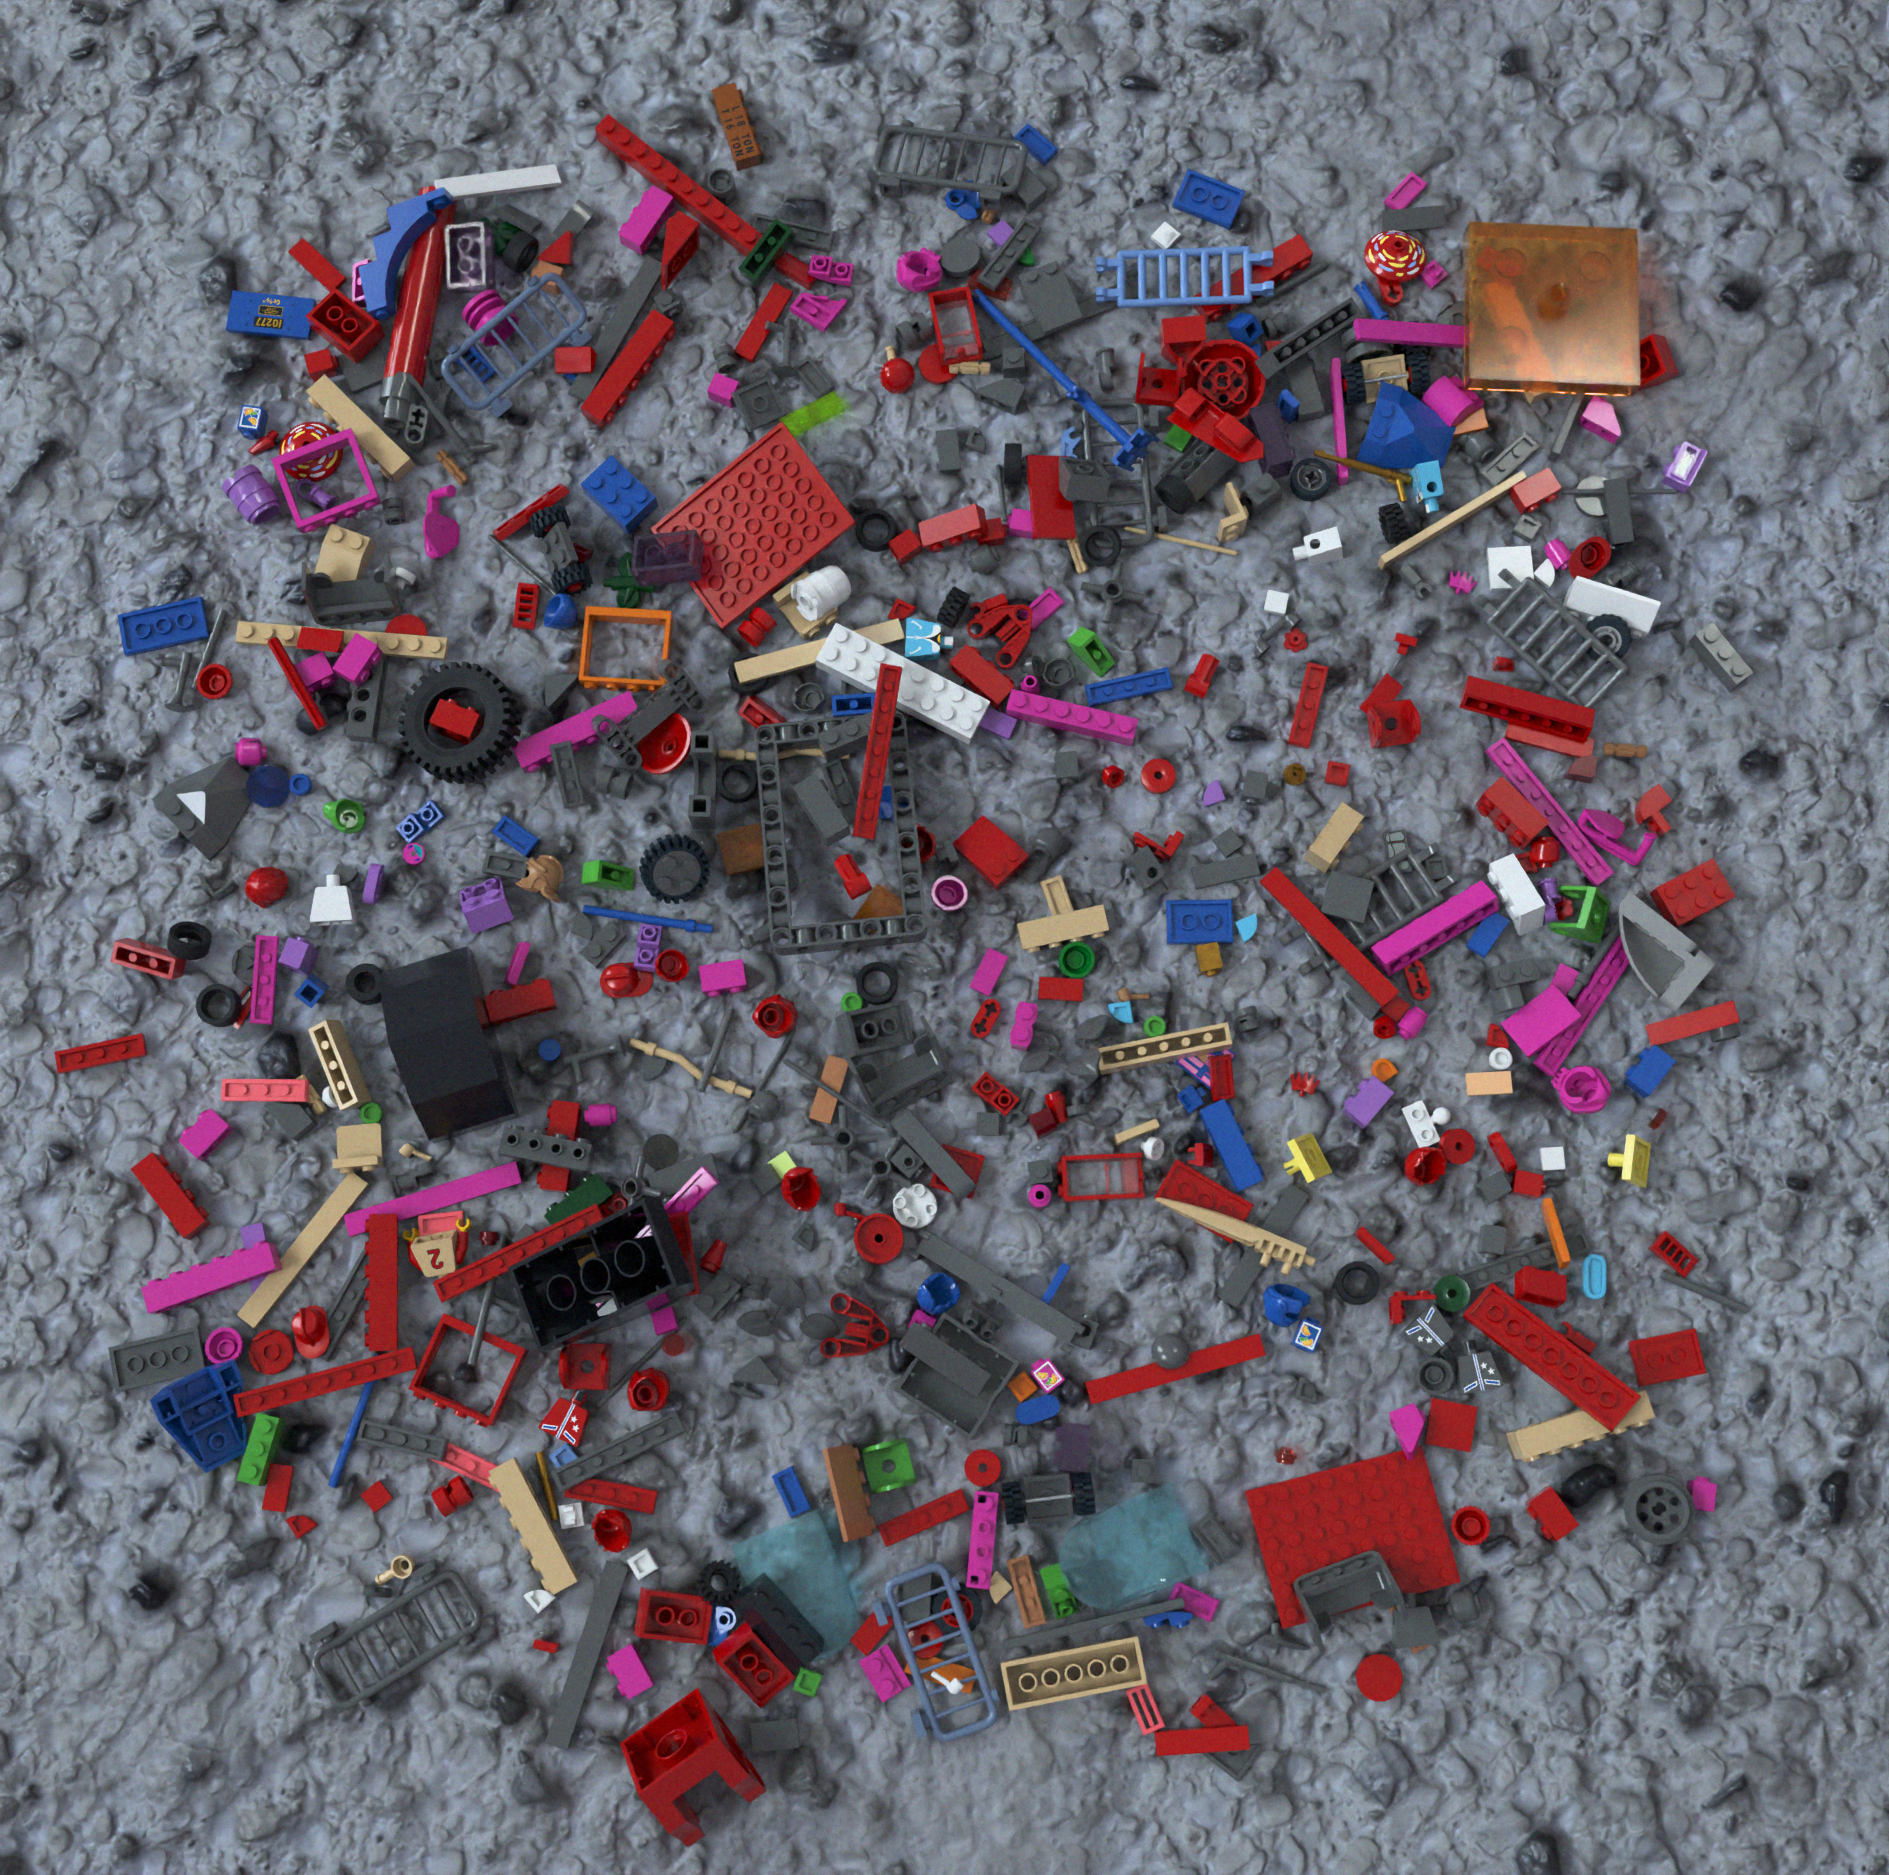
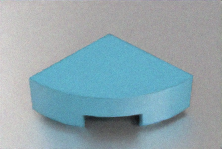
(1247, 927)
(1121, 1012)

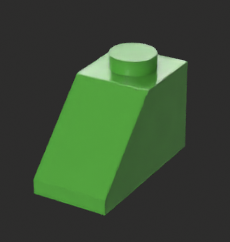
(1090, 651)
(607, 876)

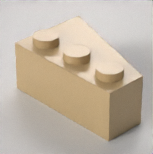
(1334, 838)

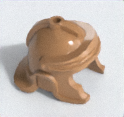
(544, 876)

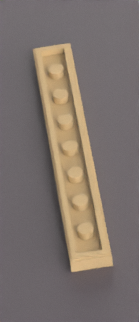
(1450, 521)
(806, 654)
(303, 1249)

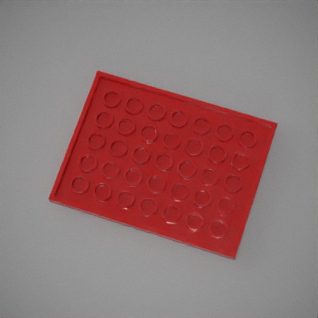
(758, 523)
(1351, 1510)

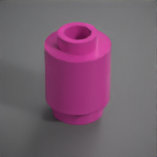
(1558, 554)
(1412, 1023)
(601, 1114)
(1036, 1203)

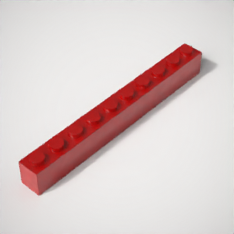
(677, 184)

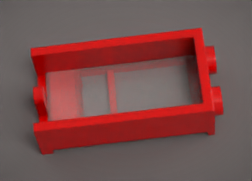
(955, 326)
(1101, 1177)

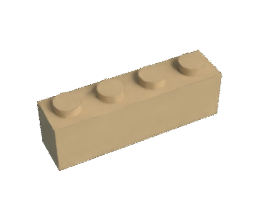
(1062, 927)
(340, 1065)

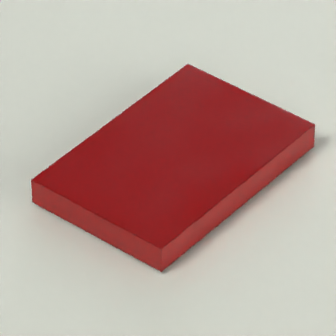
(1667, 1357)

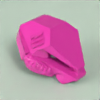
(919, 270)
(1582, 1089)

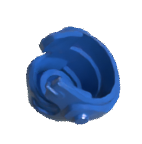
(1284, 1303)

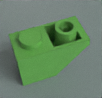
(1060, 1597)

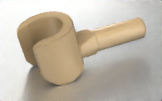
(407, 1150)

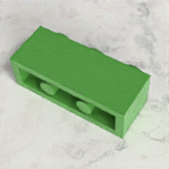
(261, 1449)

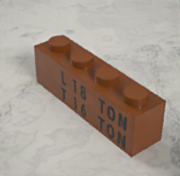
(736, 126)

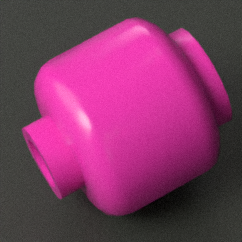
(250, 751)

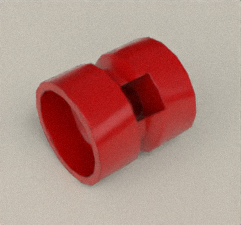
(755, 629)
(451, 1496)

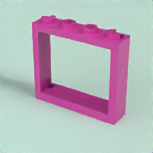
(316, 450)
(982, 1540)

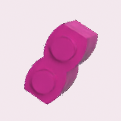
(1022, 1030)

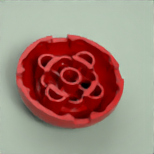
(1240, 365)

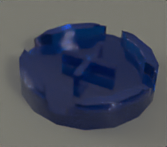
(268, 786)

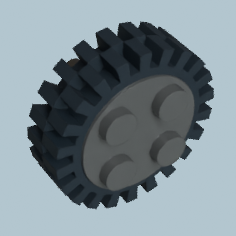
(674, 869)

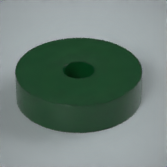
(1459, 1285)

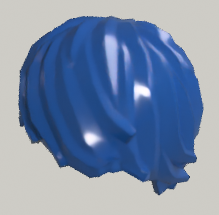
(938, 1293)

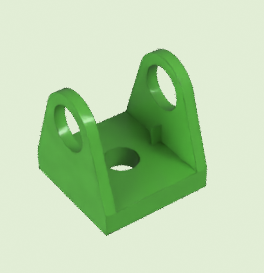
(1592, 915)
(874, 1458)

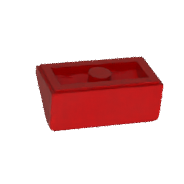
(795, 270)
(574, 360)
(321, 639)
(759, 713)

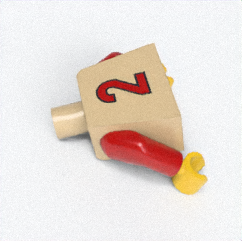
(438, 1252)

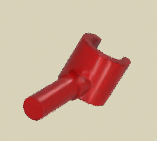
(840, 1210)

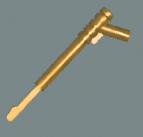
(1392, 476)

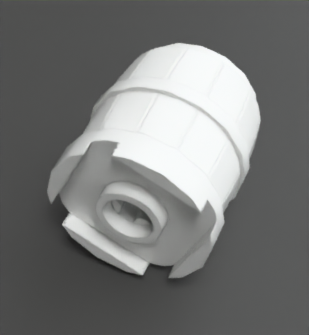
(821, 592)

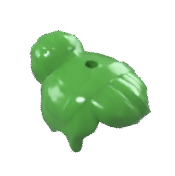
(343, 809)

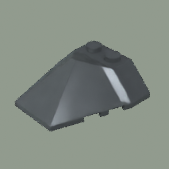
(207, 804)

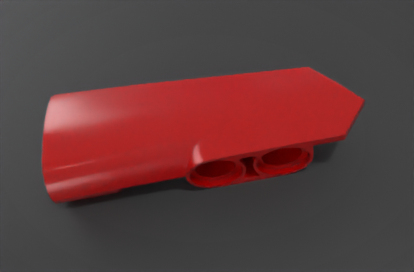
(1213, 426)

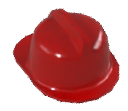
(1589, 557)
(623, 981)
(311, 1331)

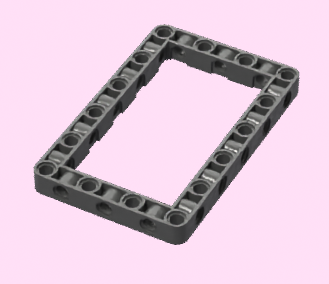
(848, 933)

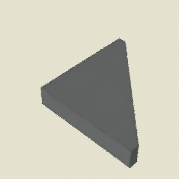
(1235, 1762)

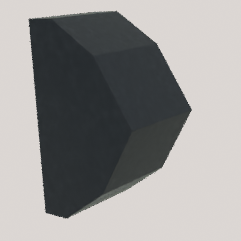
(446, 1045)
(635, 1272)

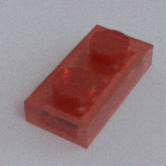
(1002, 291)

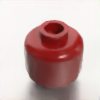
(1545, 851)

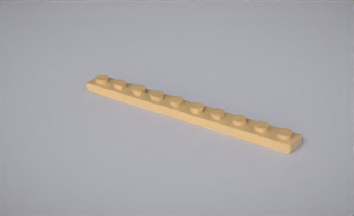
(390, 643)

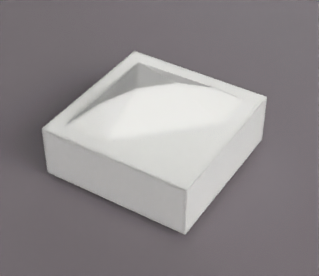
(1165, 236)

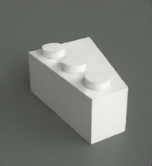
(1517, 894)

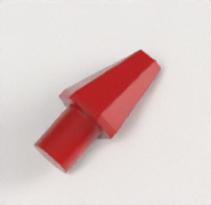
(264, 443)

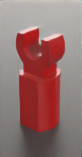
(989, 604)
(1578, 1339)

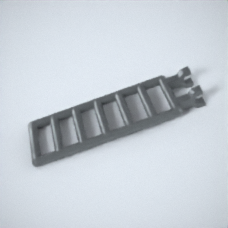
(1575, 625)

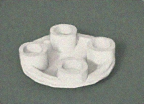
(915, 1206)

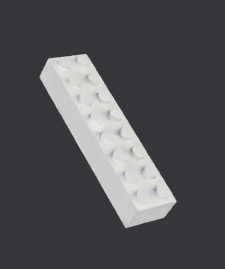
(920, 690)

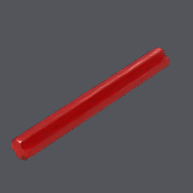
(297, 683)

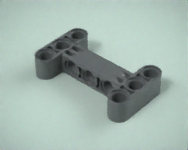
(649, 714)

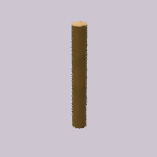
(547, 1486)

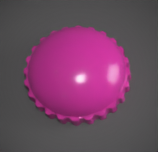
(949, 893)
(224, 1345)

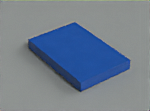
(1208, 199)
(1199, 921)

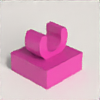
(1433, 275)
(920, 1316)

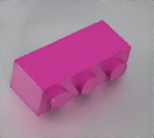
(646, 219)

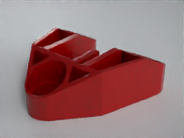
(995, 619)
(851, 1348)

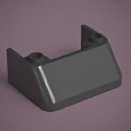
(352, 600)
(905, 1079)
(1344, 1587)

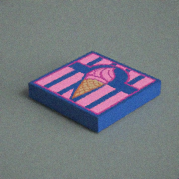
(1198, 1066)

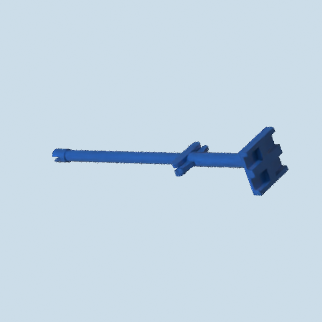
(1133, 446)

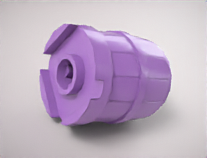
(252, 495)

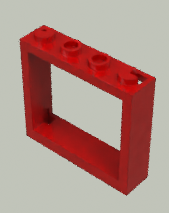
(442, 1401)

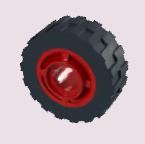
(972, 1609)

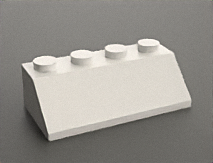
(1591, 599)

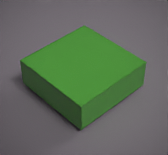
(1177, 439)
(807, 1682)

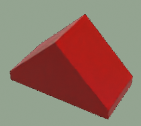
(561, 250)

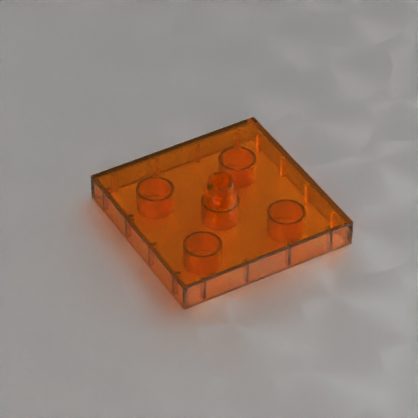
(1551, 309)

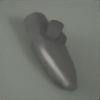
(744, 1391)

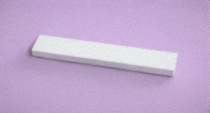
(500, 182)

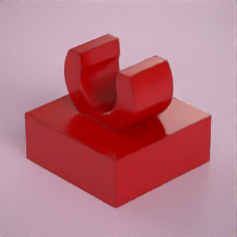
(1404, 640)
(1203, 1155)

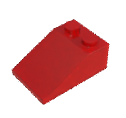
(679, 246)
(991, 852)
(672, 1616)
(752, 1665)

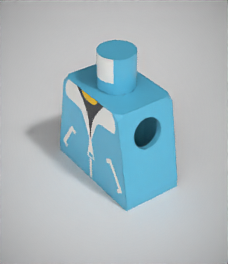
(1425, 477)
(925, 640)

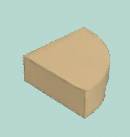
(998, 1587)

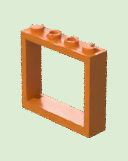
(622, 615)

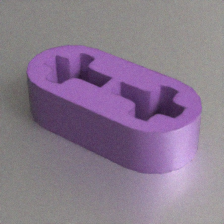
(373, 883)

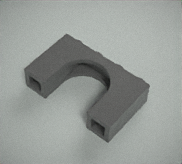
(705, 758)

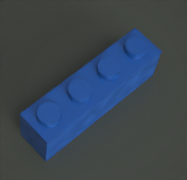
(1231, 1146)

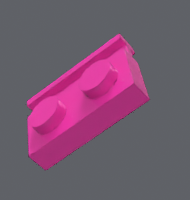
(885, 1673)

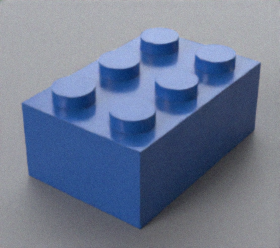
(619, 494)

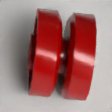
(871, 1228)

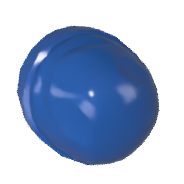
(560, 612)

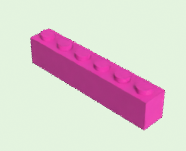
(1071, 717)
(535, 750)
(1435, 928)
(211, 1278)

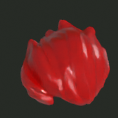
(775, 1016)
(648, 1390)

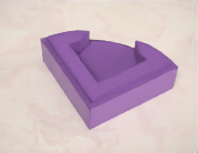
(1213, 794)

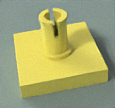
(1307, 1158)
(1634, 1161)

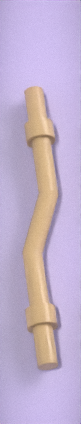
(741, 754)
(652, 1049)

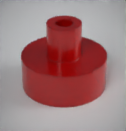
(1113, 776)
(1384, 1027)

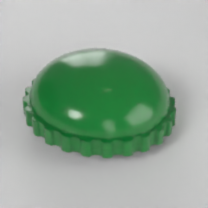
(1076, 959)

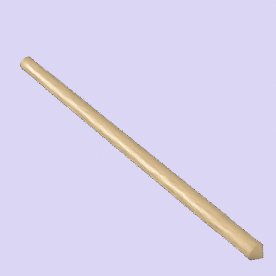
(1183, 541)

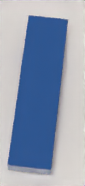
(1128, 687)

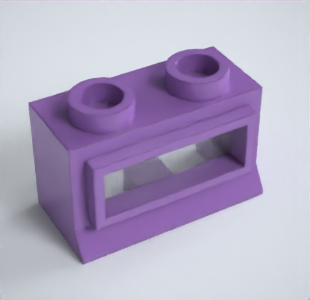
(1683, 467)

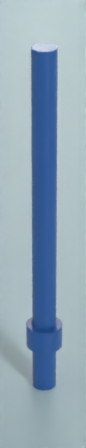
(689, 925)
(351, 1433)

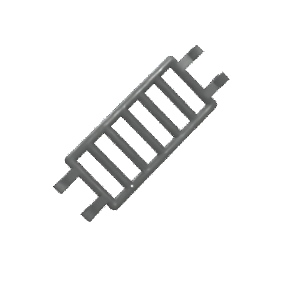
(1402, 920)

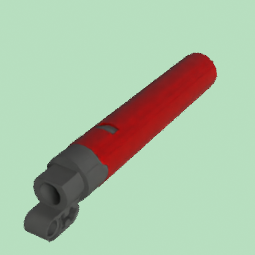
(414, 328)

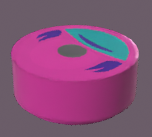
(414, 854)

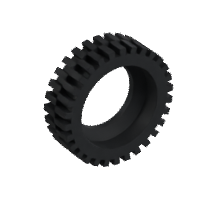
(486, 748)

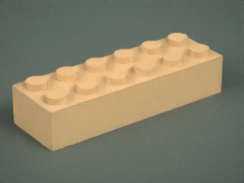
(1571, 1430)
(1073, 1672)

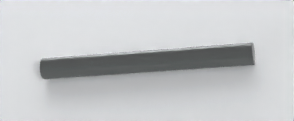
(1292, 282)
(210, 644)
(715, 1050)
(1705, 1292)

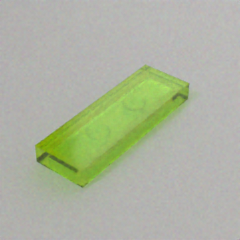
(813, 414)

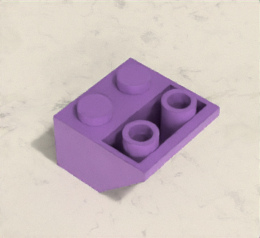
(486, 905)

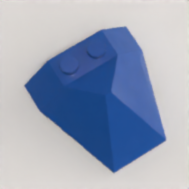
(1403, 432)
(203, 1414)

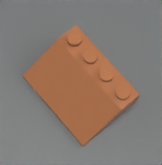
(848, 1492)

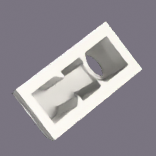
(1320, 547)
(332, 904)

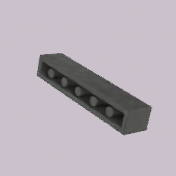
(1308, 338)

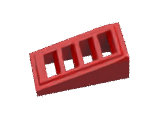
(520, 596)
(1659, 1241)

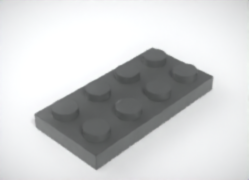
(157, 1359)

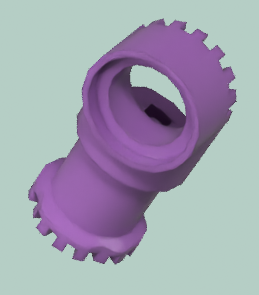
(316, 495)
(1550, 898)

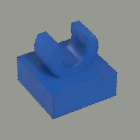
(1191, 1098)

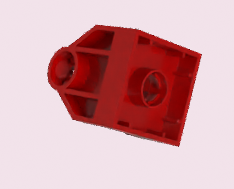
(677, 1754)

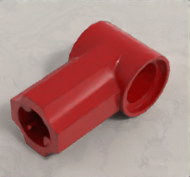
(1201, 678)
(854, 881)

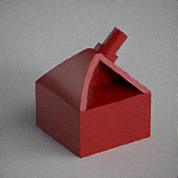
(1181, 337)

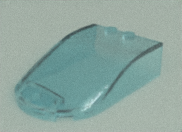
(1129, 1550)
(808, 1572)

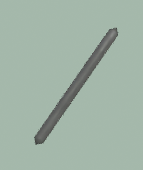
(1001, 493)

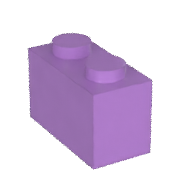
(299, 956)
(1367, 1102)

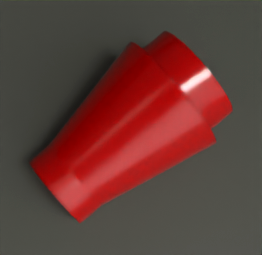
(1057, 1106)
(713, 1257)

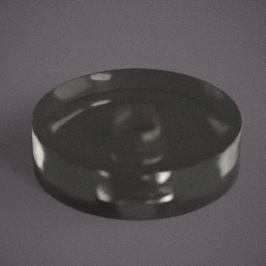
(656, 1142)

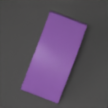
(647, 947)

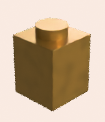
(1208, 959)

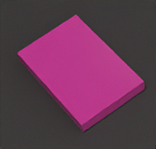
(1541, 1021)

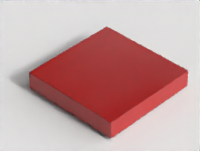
(968, 1161)
(1450, 1425)

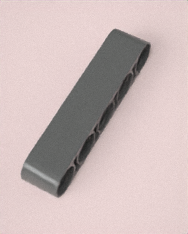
(933, 1154)

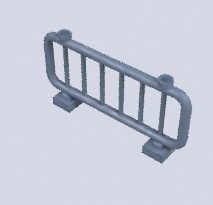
(577, 337)
(929, 1718)

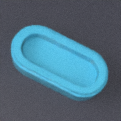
(1594, 1277)

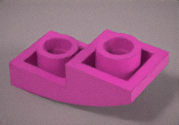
(833, 272)

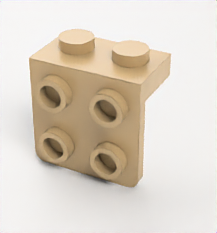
(1234, 525)
(359, 1148)

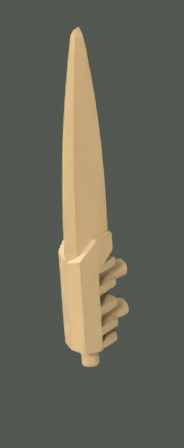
(1265, 1242)

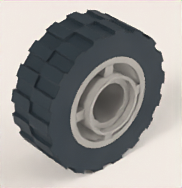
(1611, 626)

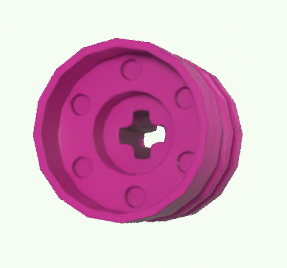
(482, 309)

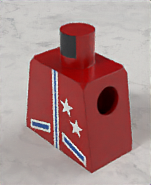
(567, 1419)

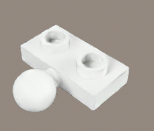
(1422, 1124)

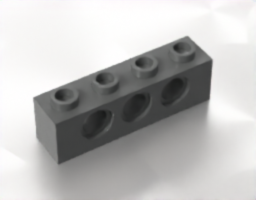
(368, 729)

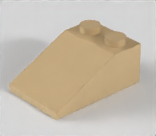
(344, 554)

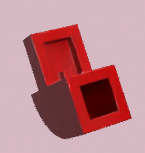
(1648, 810)

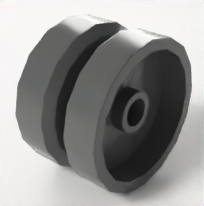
(1362, 350)

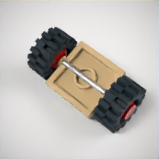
(1363, 381)

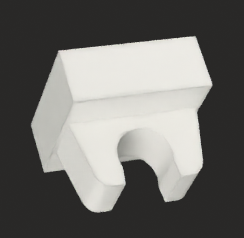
(571, 1515)

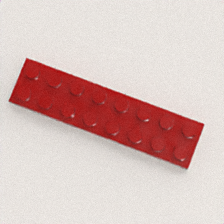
(1552, 1357)

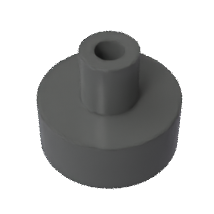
(1033, 666)
(1077, 1109)

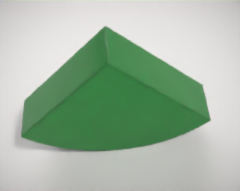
(1027, 258)

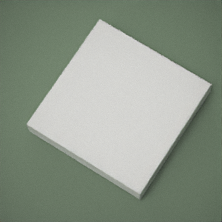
(1515, 559)

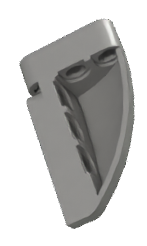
(1660, 953)

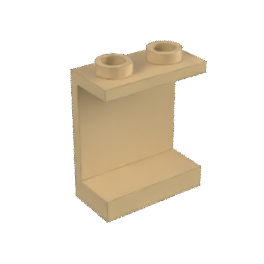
(787, 606)

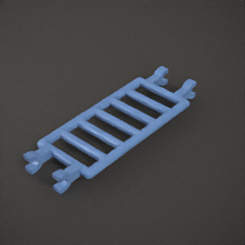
(1265, 289)

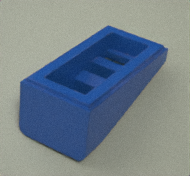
(479, 358)

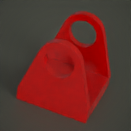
(1167, 378)
(1407, 723)
(571, 1363)

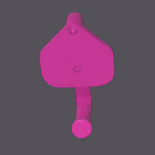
(439, 531)
(1612, 829)

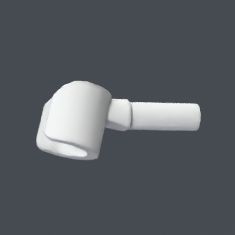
(953, 1686)

